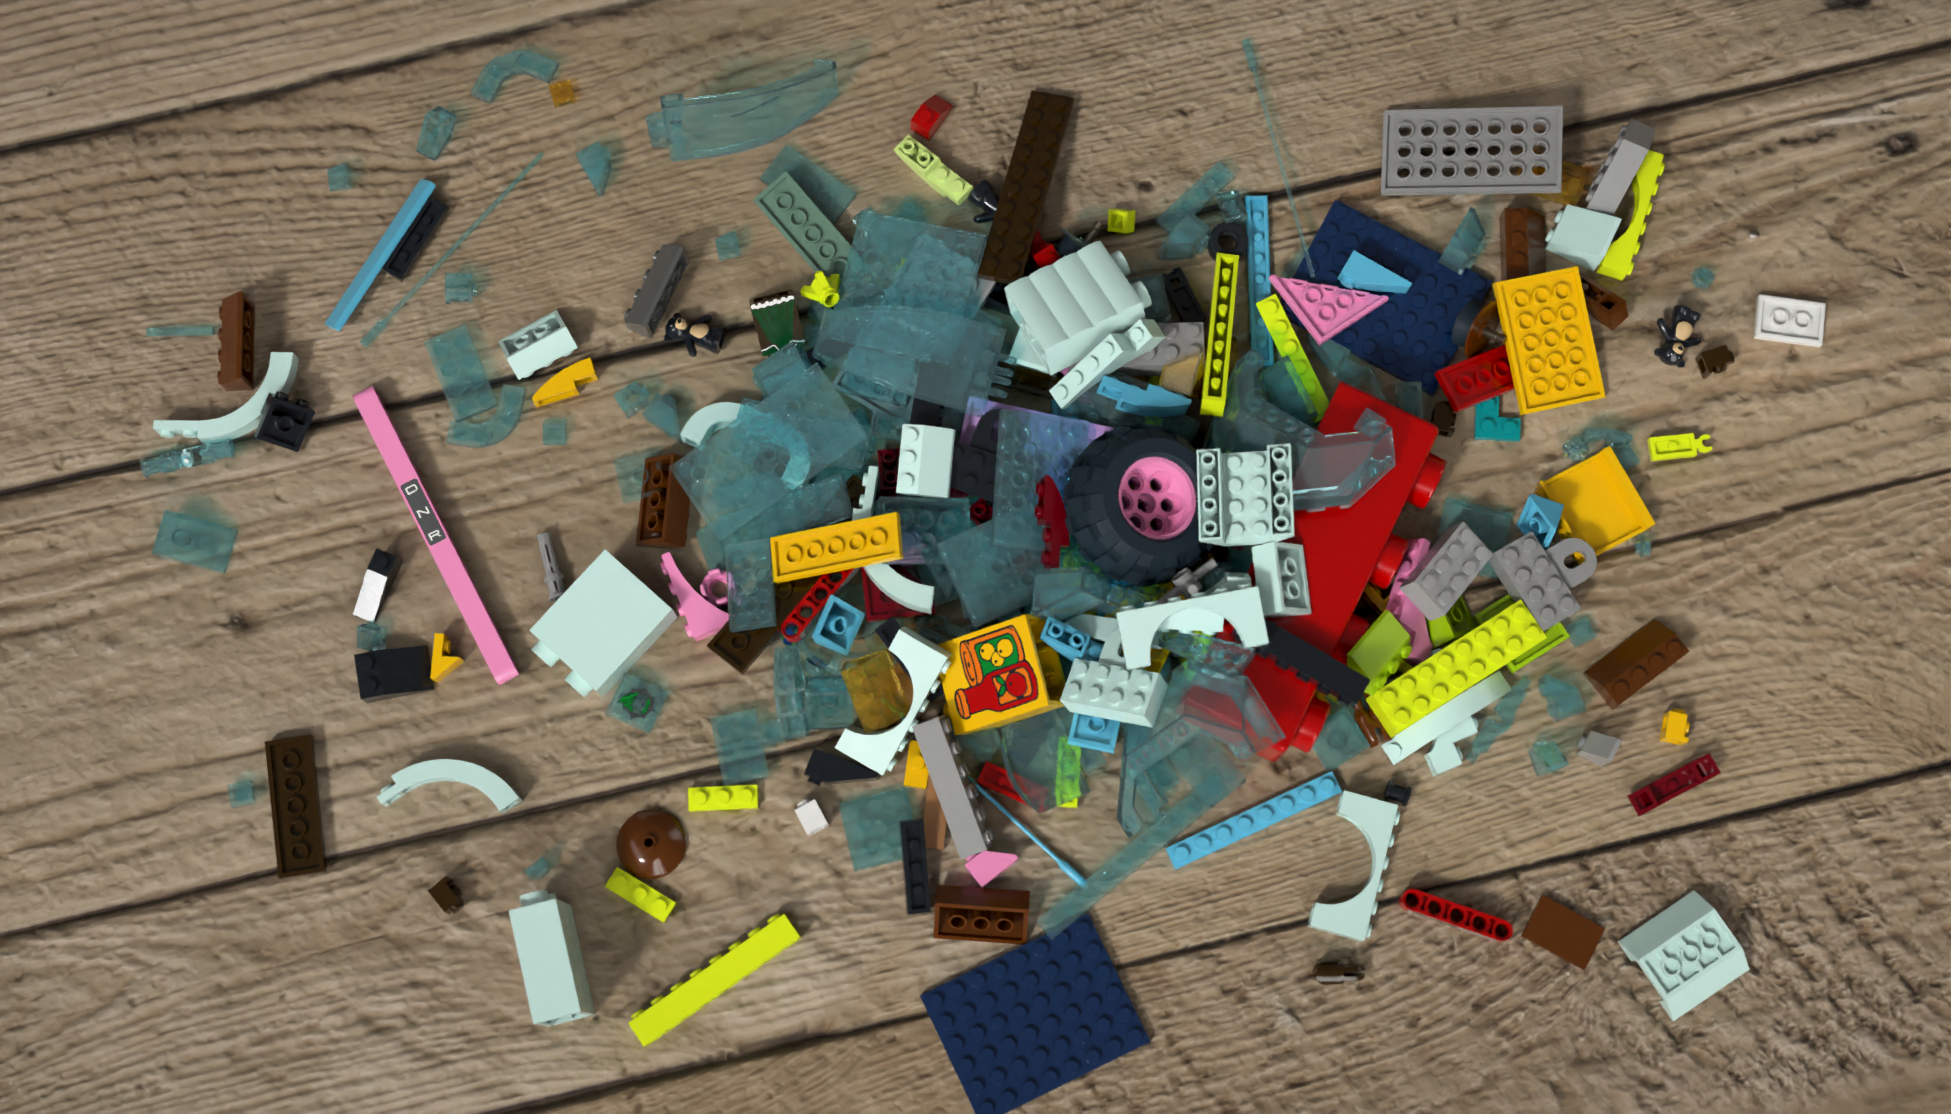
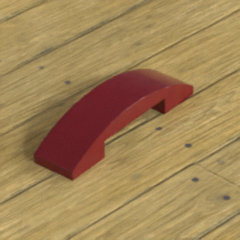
(1673, 784)

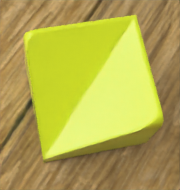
(1121, 220)

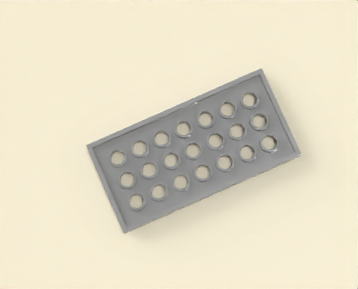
(1482, 182)

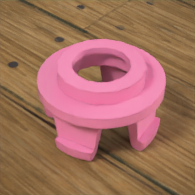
(714, 576)

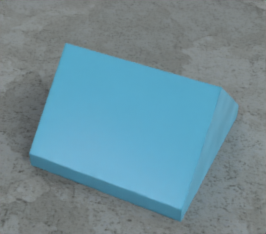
(1541, 518)
(838, 625)

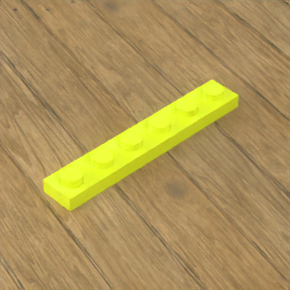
(1288, 344)

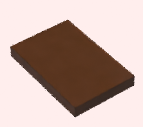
(1562, 932)

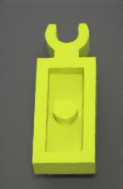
(1676, 446)

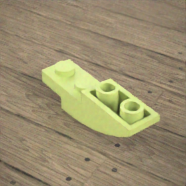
(932, 171)

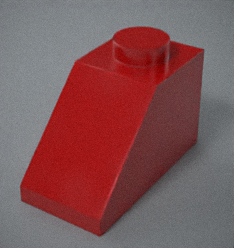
(930, 116)

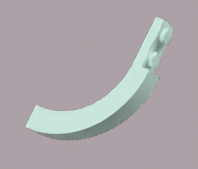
(279, 377)
(895, 586)

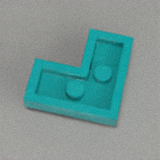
(1491, 427)

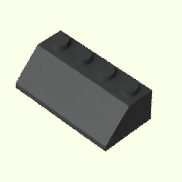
(657, 290)

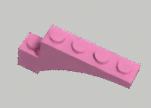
(1403, 608)
(701, 615)

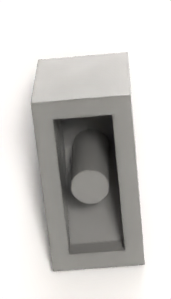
(1597, 747)

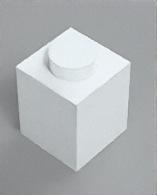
(811, 816)

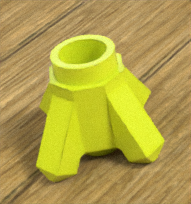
(823, 289)

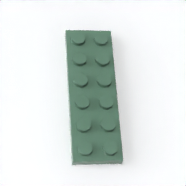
(804, 226)

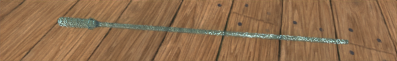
(1252, 64)
(377, 329)

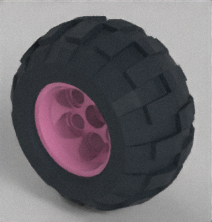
(1104, 527)

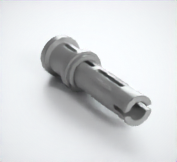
(556, 577)

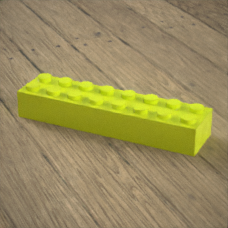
(1456, 668)

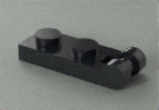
(1183, 297)

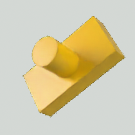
(916, 769)

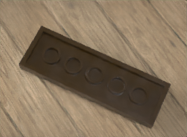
(295, 806)

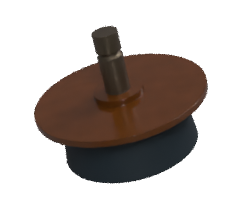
(1476, 327)

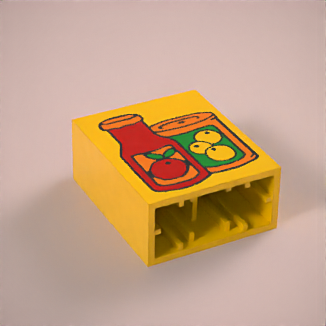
(1001, 676)

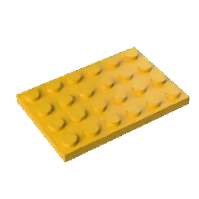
(1549, 340)

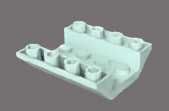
(1245, 496)
(1686, 953)

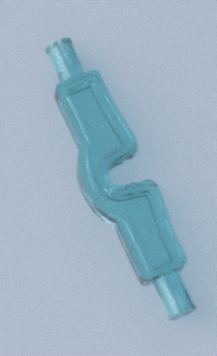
(1491, 729)

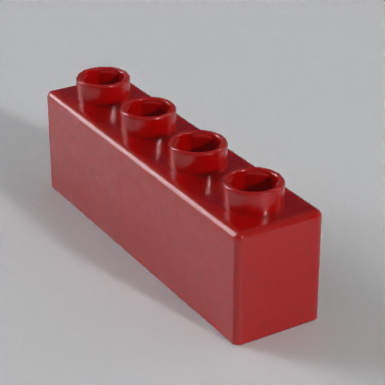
(1341, 556)

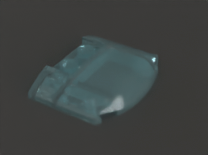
(1041, 763)

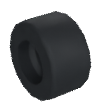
(1228, 230)

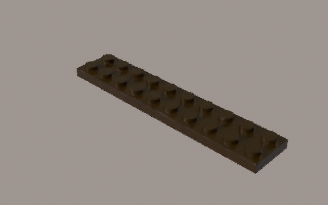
(1025, 187)
(744, 647)

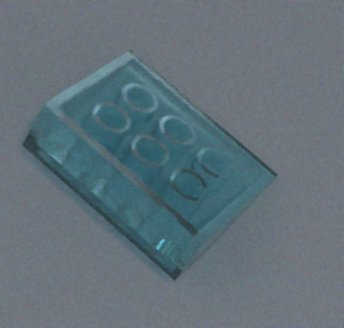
(925, 524)

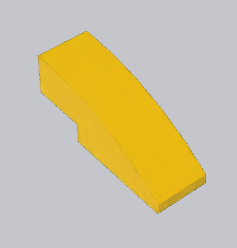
(565, 383)

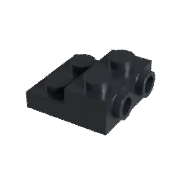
(284, 421)

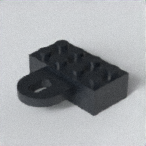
(976, 464)

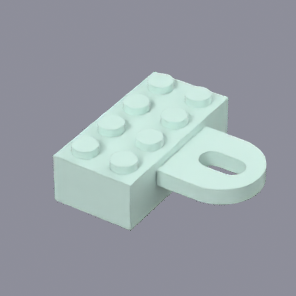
(1111, 690)

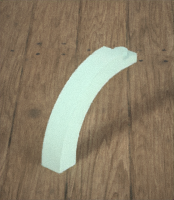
(1446, 717)
(451, 770)

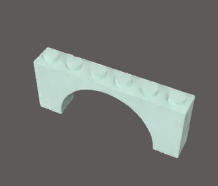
(1239, 607)
(925, 664)
(1376, 822)

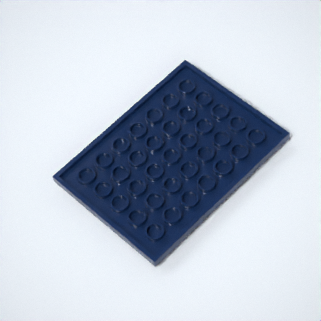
(1412, 329)
(1034, 1019)

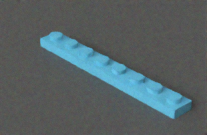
(1253, 820)

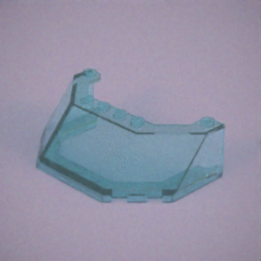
(1324, 467)
(1193, 704)

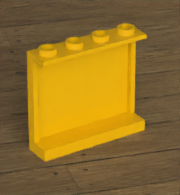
(1597, 503)

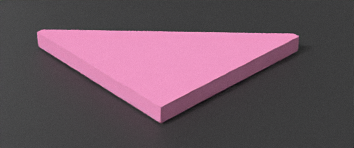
(1324, 307)

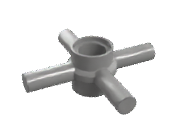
(1187, 582)

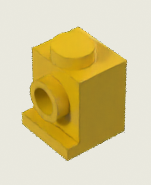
(1674, 727)

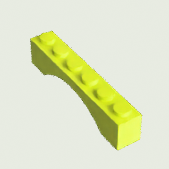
(1619, 254)

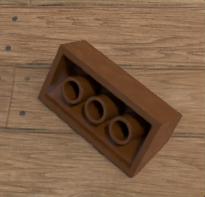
(1521, 243)
(237, 343)
(663, 515)
(1635, 663)
(981, 914)

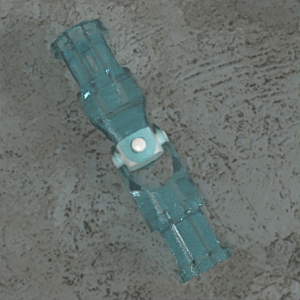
(175, 460)

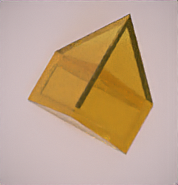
(1184, 376)

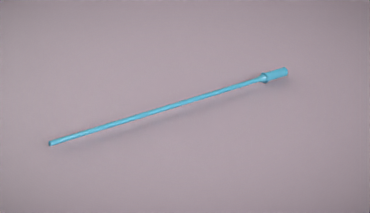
(1065, 866)

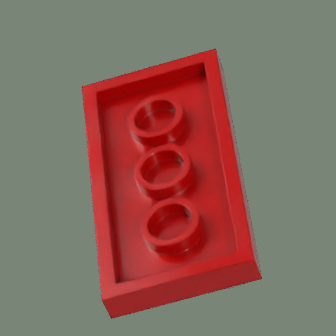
(1476, 379)

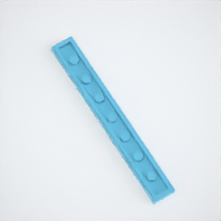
(380, 255)
(1258, 273)

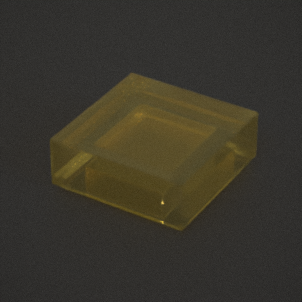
(562, 93)

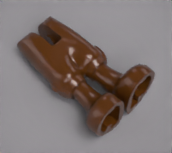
(1368, 722)

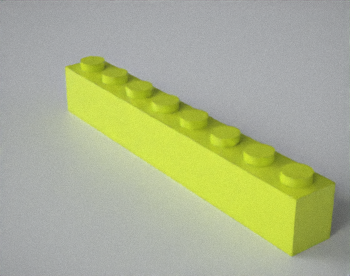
(1219, 335)
(714, 980)

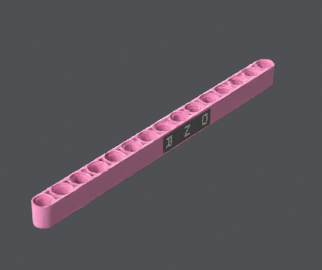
(436, 535)

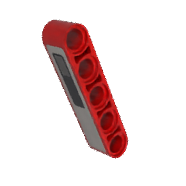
(810, 601)
(1467, 915)

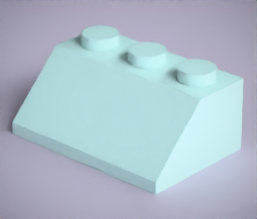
(537, 345)
(925, 461)
(1281, 579)

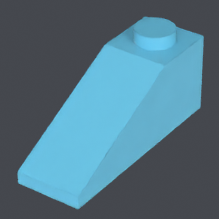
(1368, 275)

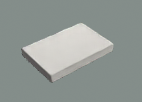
(1789, 320)

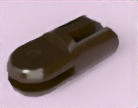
(1333, 972)

